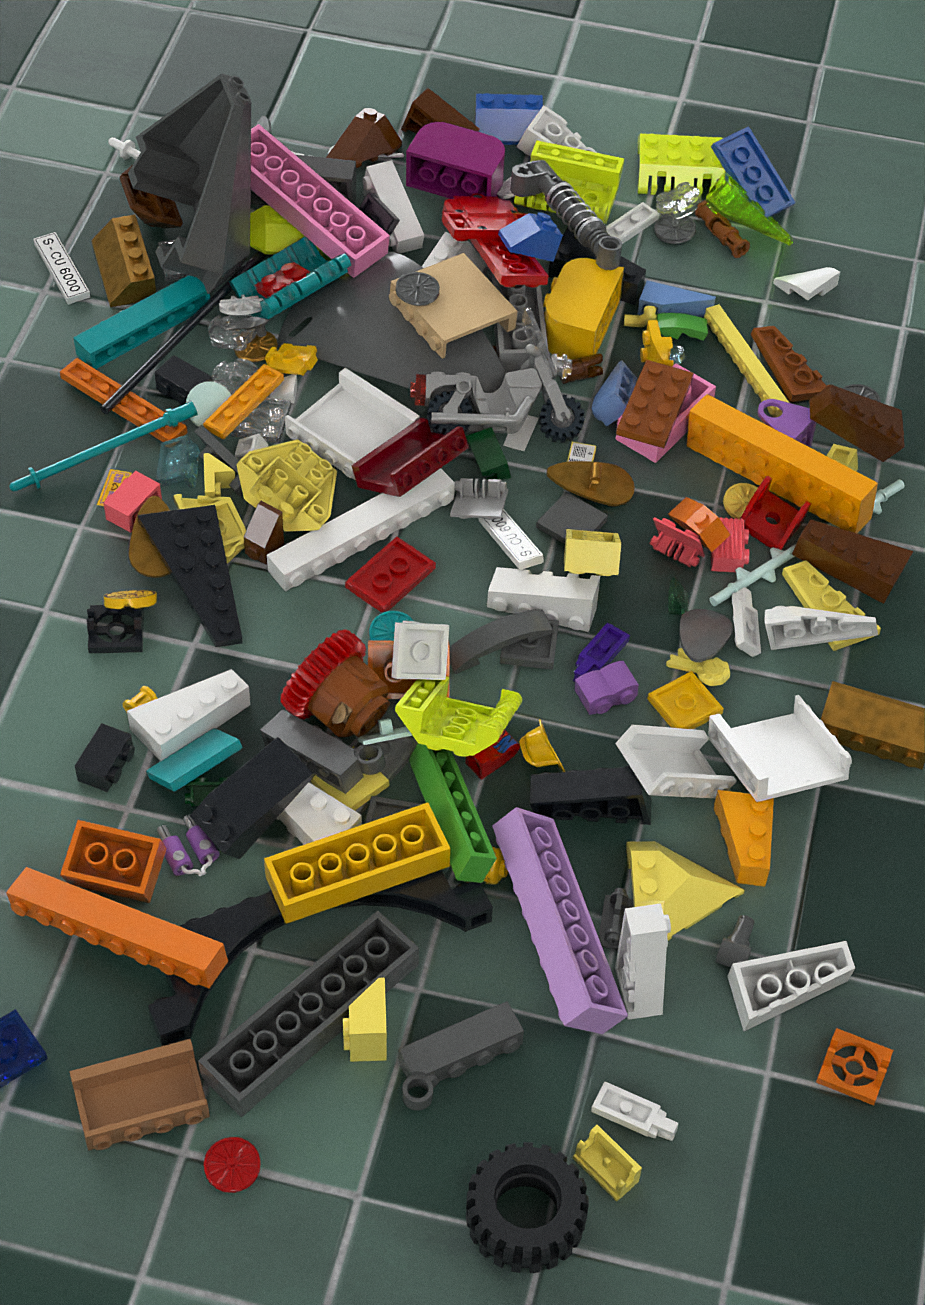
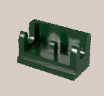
(489, 454)

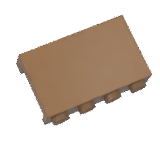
(139, 1095)

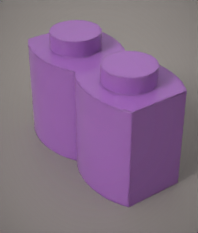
(606, 687)

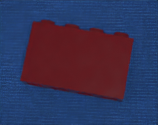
(408, 458)

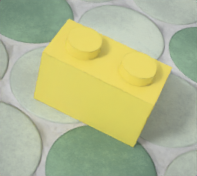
(366, 1027)

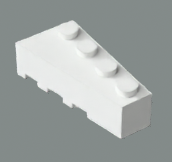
(386, 185)
(562, 599)

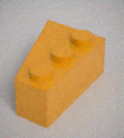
(747, 834)

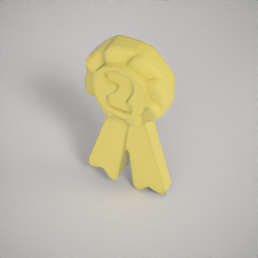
(710, 672)

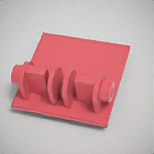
(671, 537)

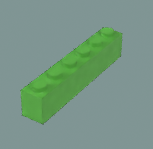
(455, 812)

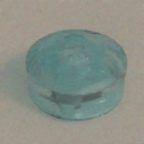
(677, 354)

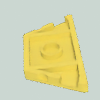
(230, 523)

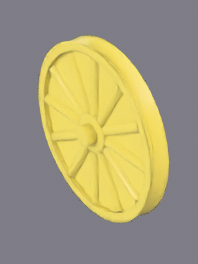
(737, 498)

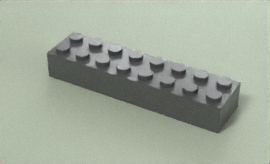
(306, 1014)

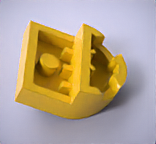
(656, 347)

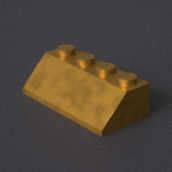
(123, 262)
(876, 724)

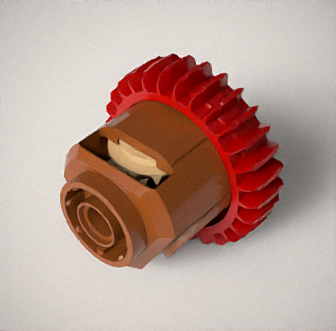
(337, 687)

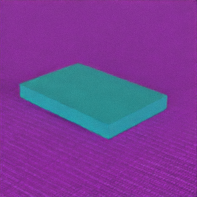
(194, 759)

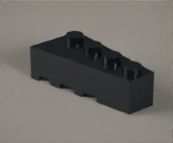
(591, 795)

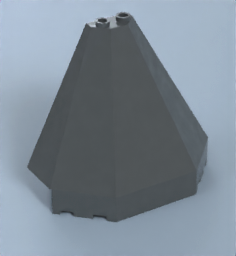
(204, 161)

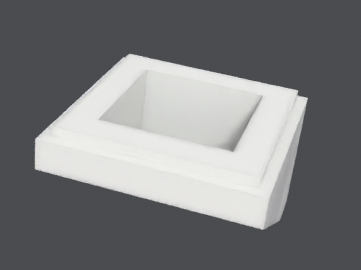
(286, 389)
(249, 444)

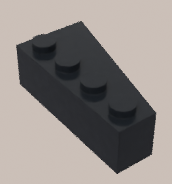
(571, 249)

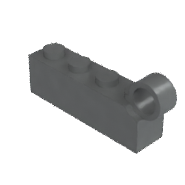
(323, 754)
(457, 1049)

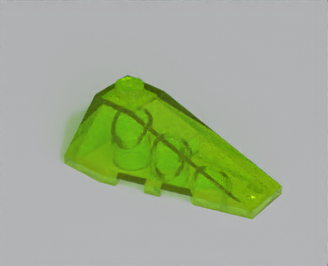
(732, 202)

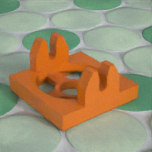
(865, 1093)

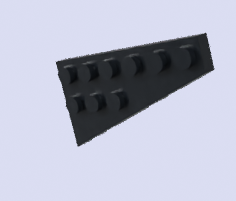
(197, 561)

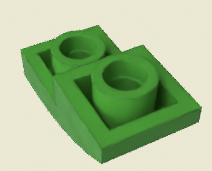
(677, 323)

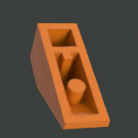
(702, 521)

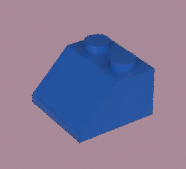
(532, 236)

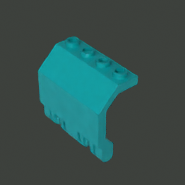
(304, 254)

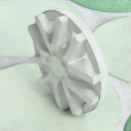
(241, 305)

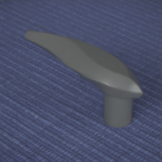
(250, 323)

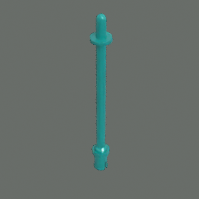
(170, 418)

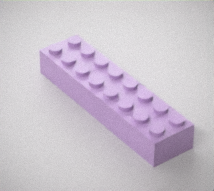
(559, 922)

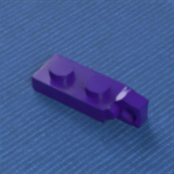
(601, 650)

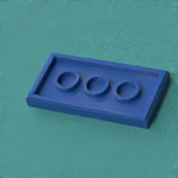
(752, 169)

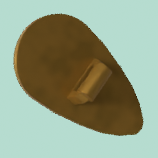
(594, 481)
(142, 554)

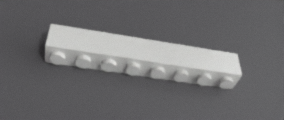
(357, 530)

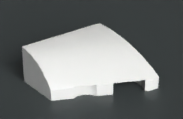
(809, 283)

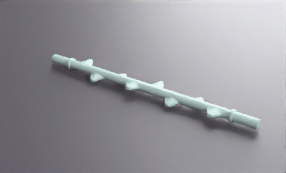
(779, 557)

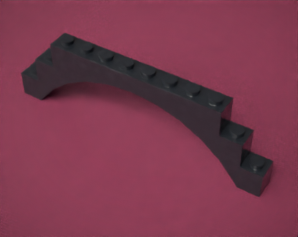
(255, 917)

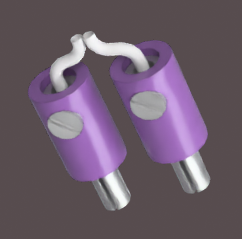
(177, 855)

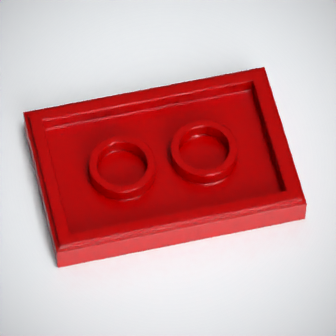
(390, 575)

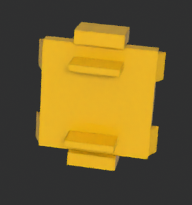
(292, 359)

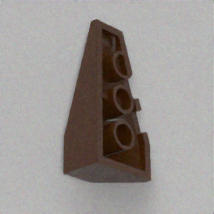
(366, 138)

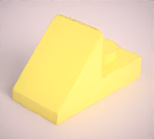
(216, 476)

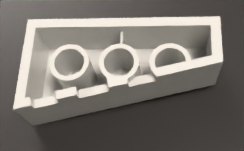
(188, 713)
(317, 815)
(643, 960)
(786, 980)

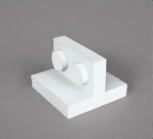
(420, 651)

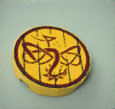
(129, 598)

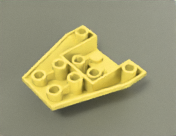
(291, 481)

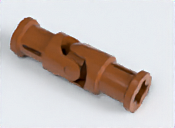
(723, 230)

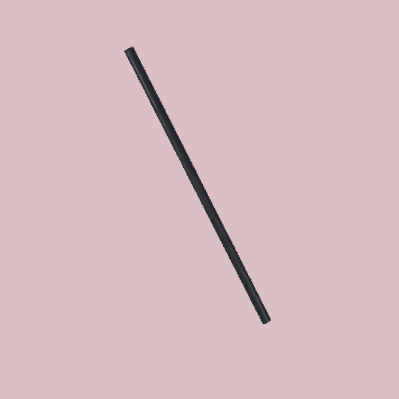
(178, 336)

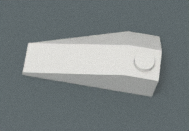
(551, 129)
(806, 626)

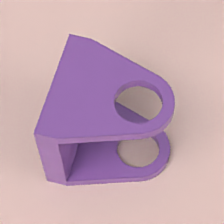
(793, 422)

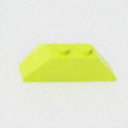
(271, 231)

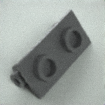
(613, 918)

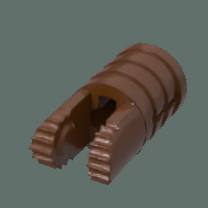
(582, 368)

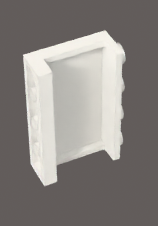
(671, 762)

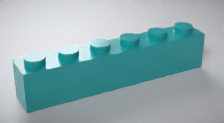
(141, 322)

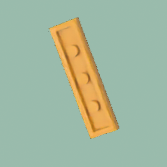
(243, 401)

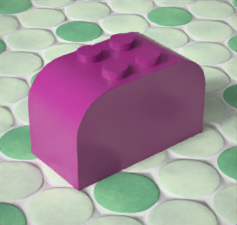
(455, 161)

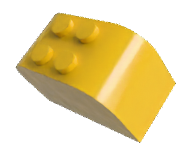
(581, 307)

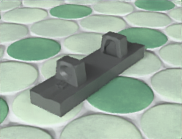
(220, 452)

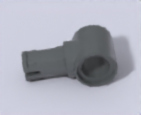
(736, 946)

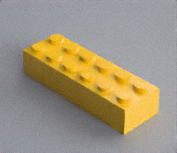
(357, 862)

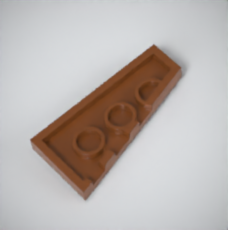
(787, 366)

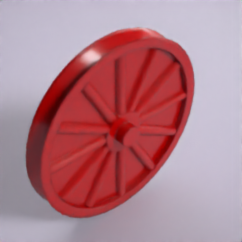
(232, 1164)

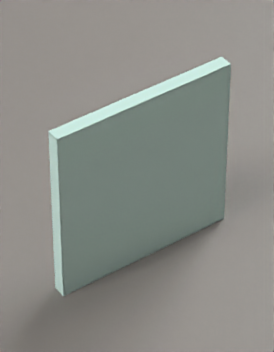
(386, 733)

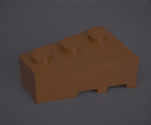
(431, 108)

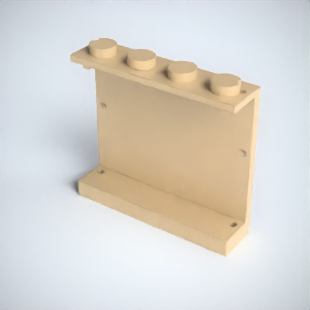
(463, 306)

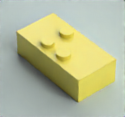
(592, 552)

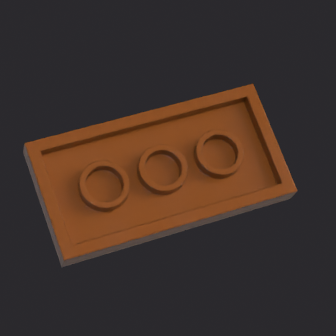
(655, 404)

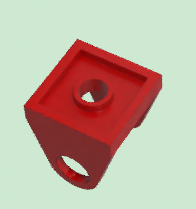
(765, 505)

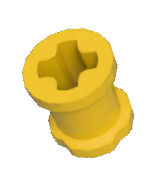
(144, 696)

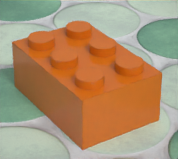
(113, 861)

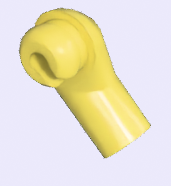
(640, 320)

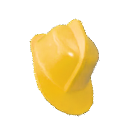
(537, 748)

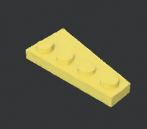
(816, 593)

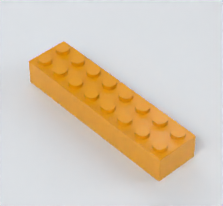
(796, 469)

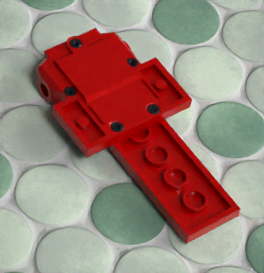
(480, 220)

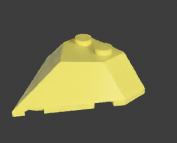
(676, 883)

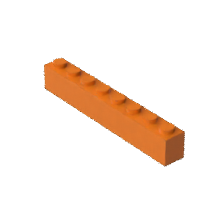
(117, 927)

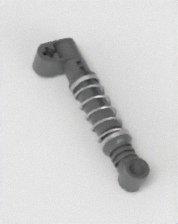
(591, 232)

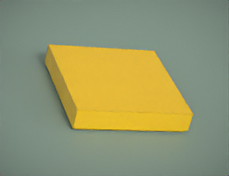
(685, 702)

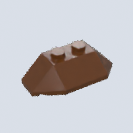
(151, 208)

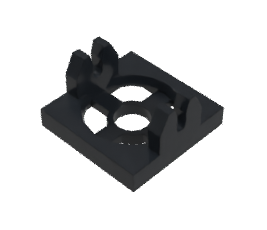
(97, 645)

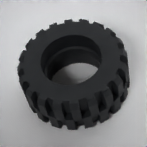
(534, 1169)

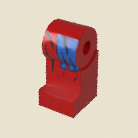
(493, 756)

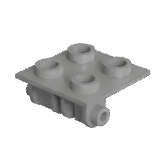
(479, 502)

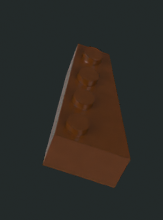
(860, 421)
(853, 558)

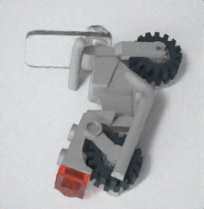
(511, 403)

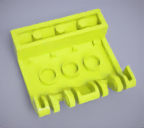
(678, 158)
(589, 173)
(454, 723)

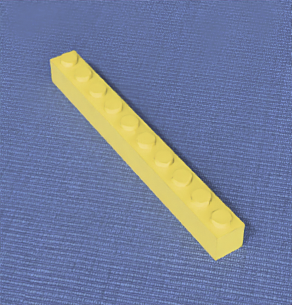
(744, 357)

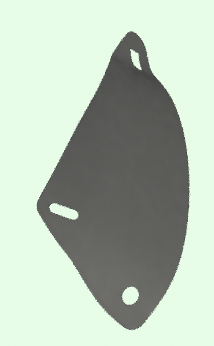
(365, 333)

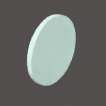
(207, 399)

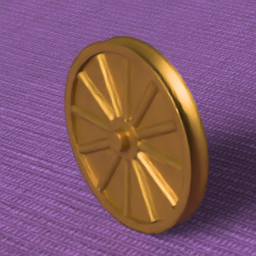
(258, 348)

